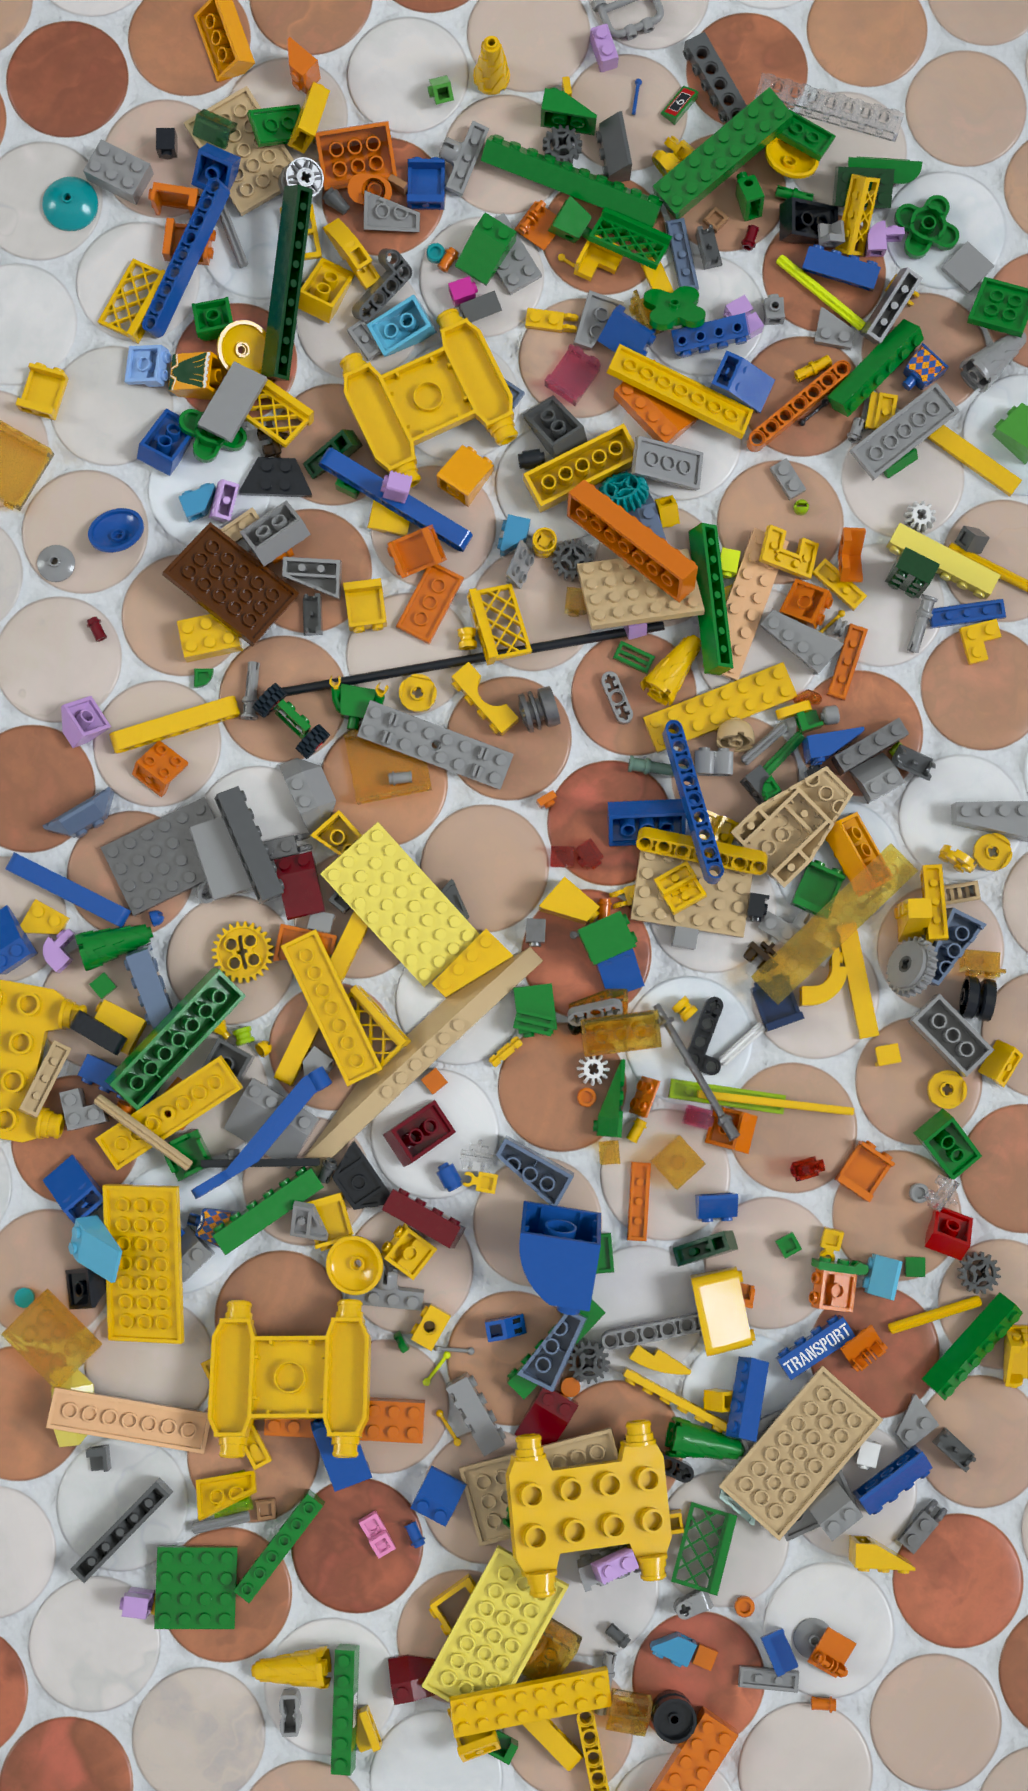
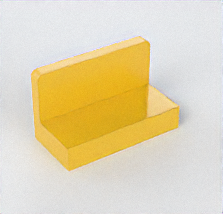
(1001, 1063)
(367, 1732)

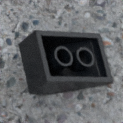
(801, 218)

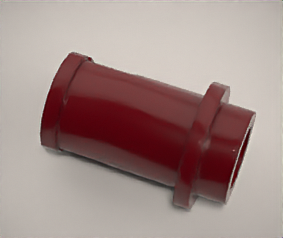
(748, 242)
(96, 628)

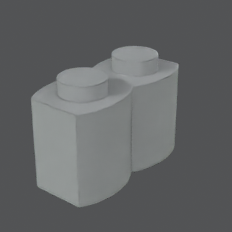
(713, 762)
(291, 1715)

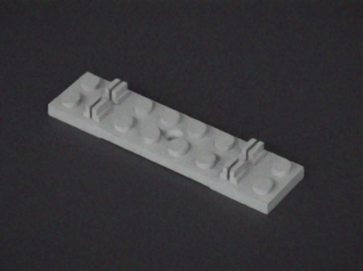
(415, 738)

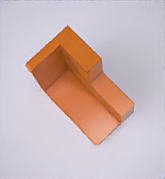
(850, 554)

